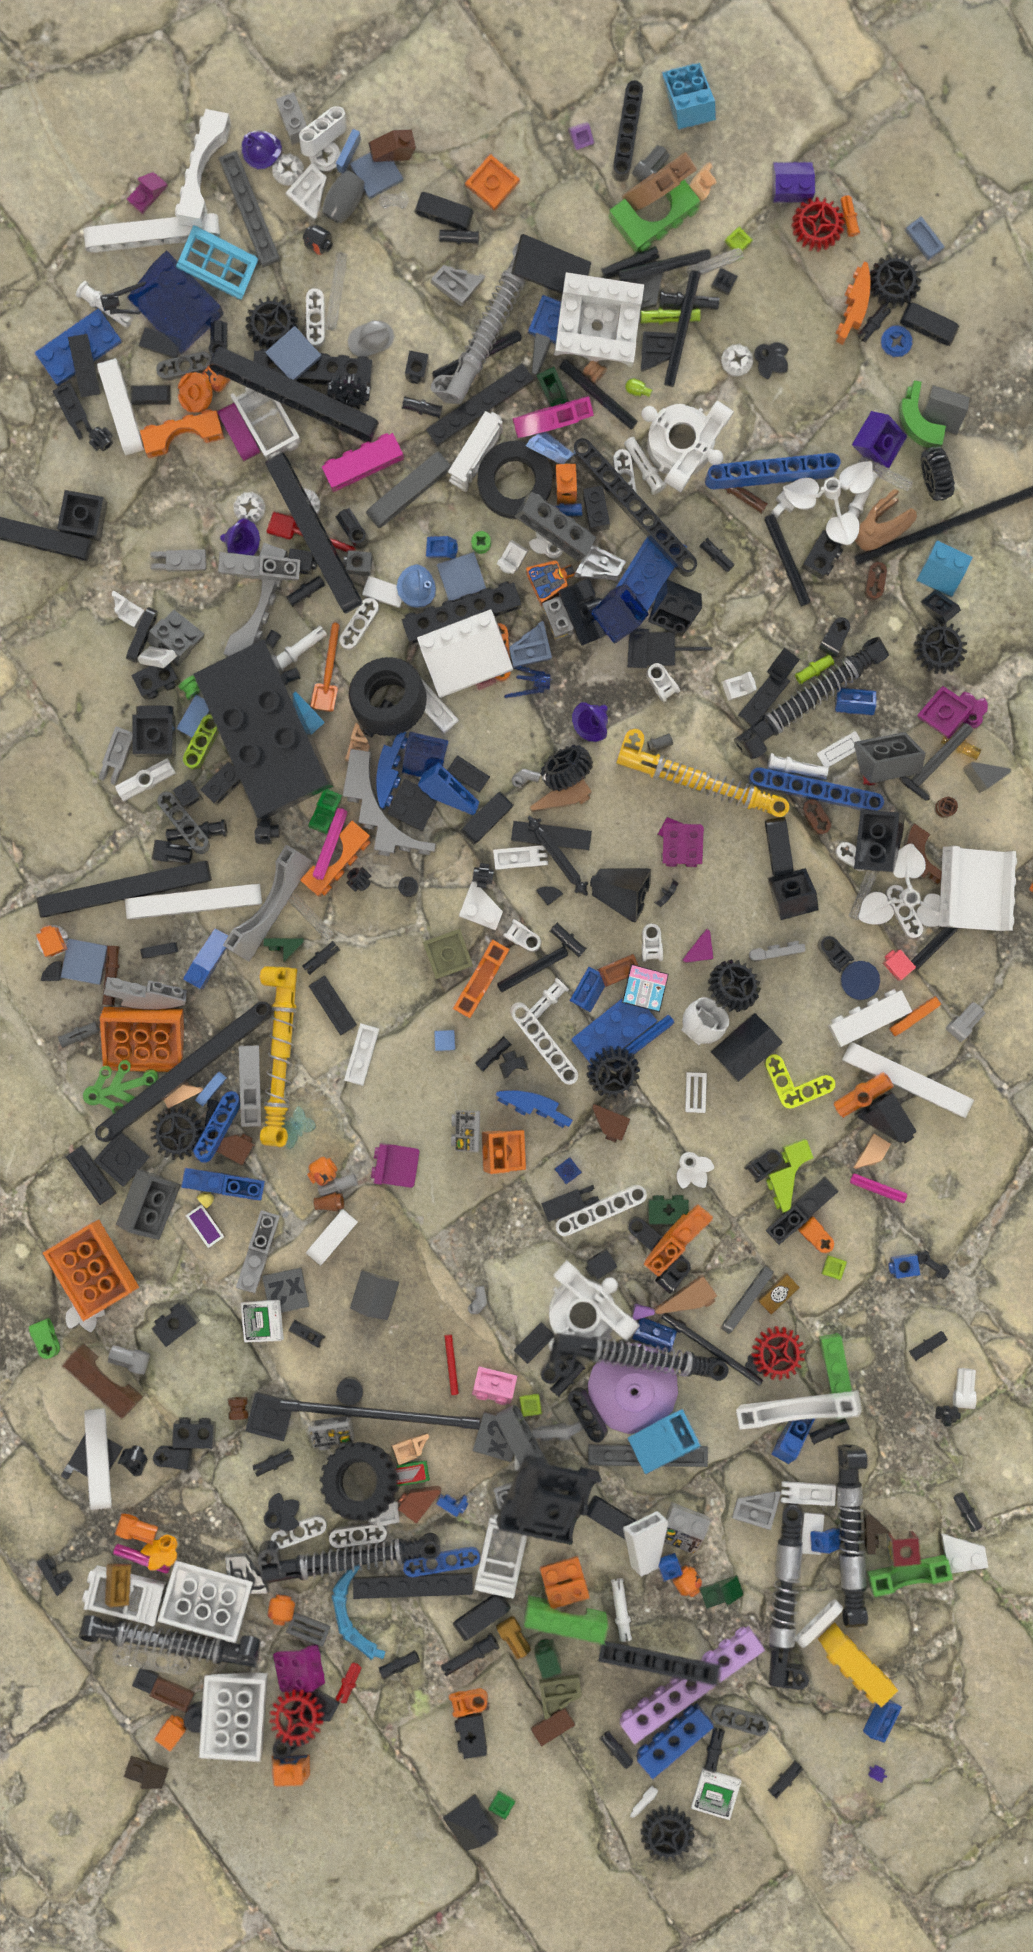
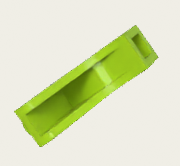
(783, 1179)

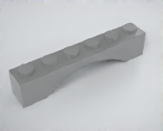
(251, 631)
(248, 936)

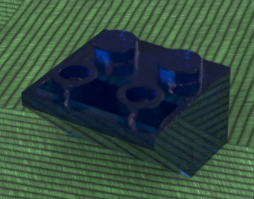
(619, 613)
(423, 753)

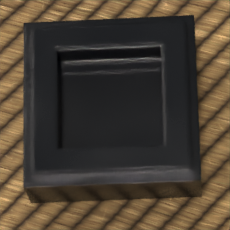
(145, 1680)

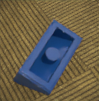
(855, 701)
(588, 990)
(655, 1334)
(882, 1721)

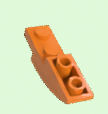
(857, 302)
(677, 1239)

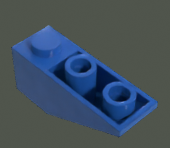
(792, 1439)

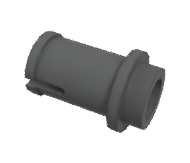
(660, 742)

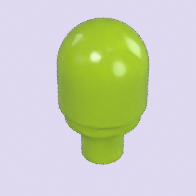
(637, 388)

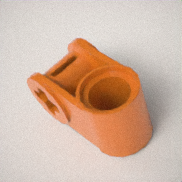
(814, 1233)
(464, 1703)

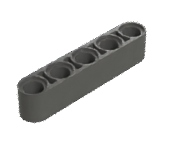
(408, 489)
(520, 1437)

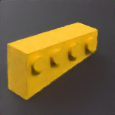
(857, 1665)

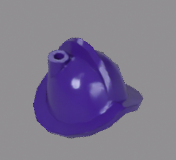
(261, 149)
(242, 538)
(590, 721)

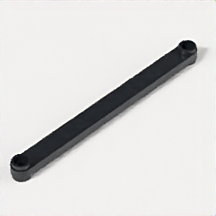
(183, 1072)

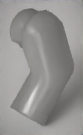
(479, 1302)

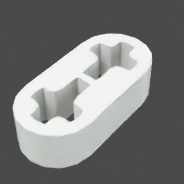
(847, 859)

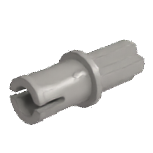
(338, 1185)

